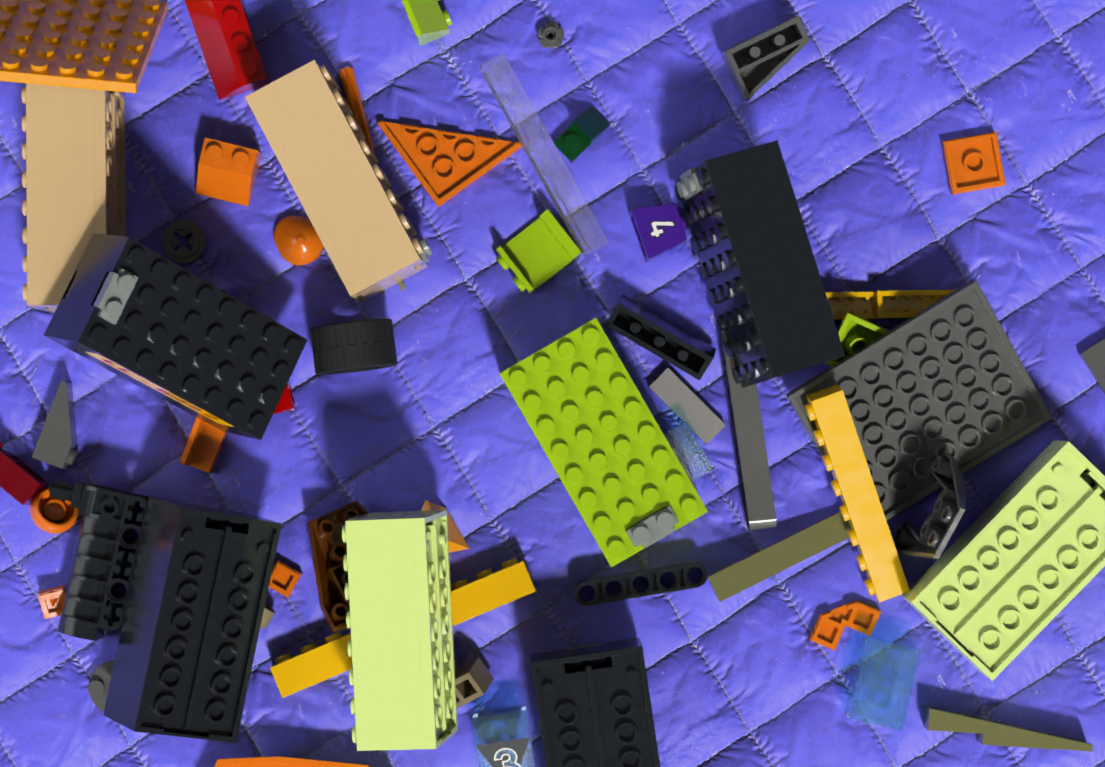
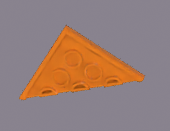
(446, 159)

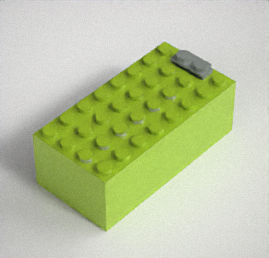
(603, 442)

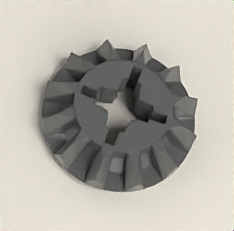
(170, 241)

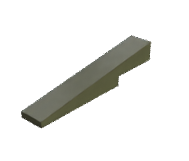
(779, 556)
(999, 733)

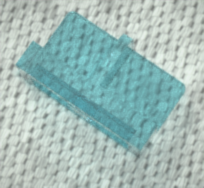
(689, 451)

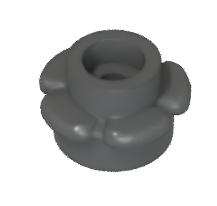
(553, 42)

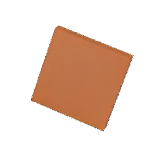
(973, 163)

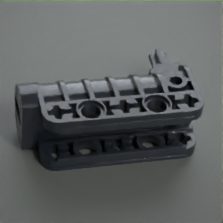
(99, 557)

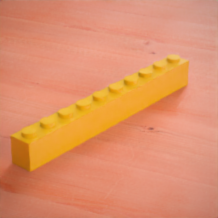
(467, 600)

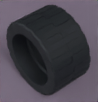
(353, 346)

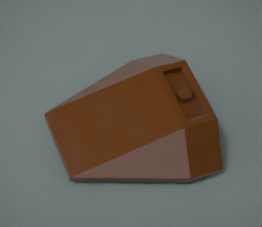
(328, 556)

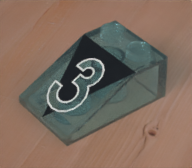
(503, 738)

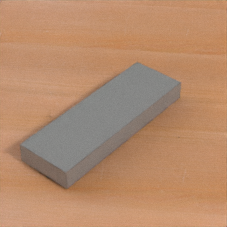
(687, 406)

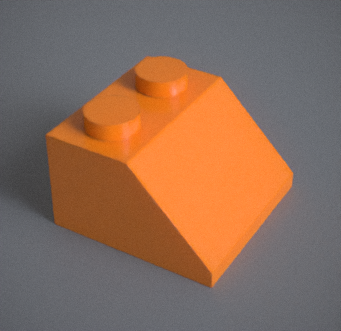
(227, 171)

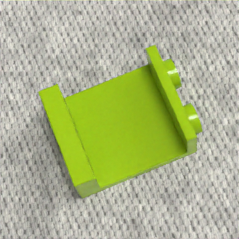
(537, 252)

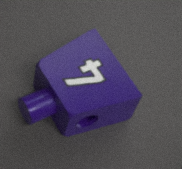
(658, 229)

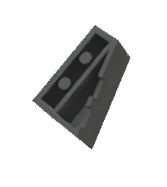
(763, 55)

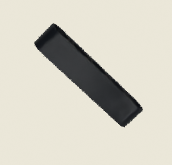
(654, 586)

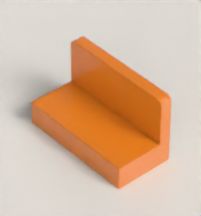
(203, 446)

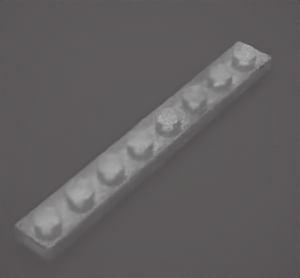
(543, 154)

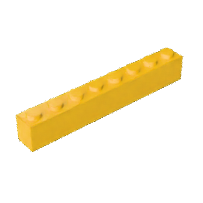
(857, 493)

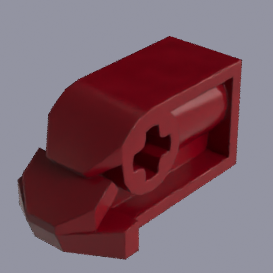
(18, 477)

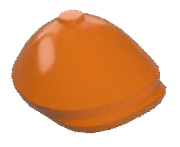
(297, 240)
(51, 513)

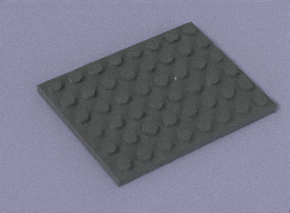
(932, 388)

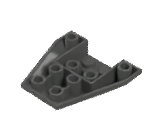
(940, 524)

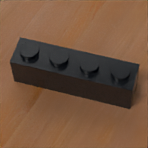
(661, 337)

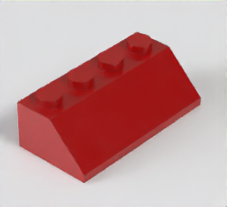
(228, 46)

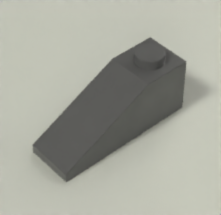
(59, 435)

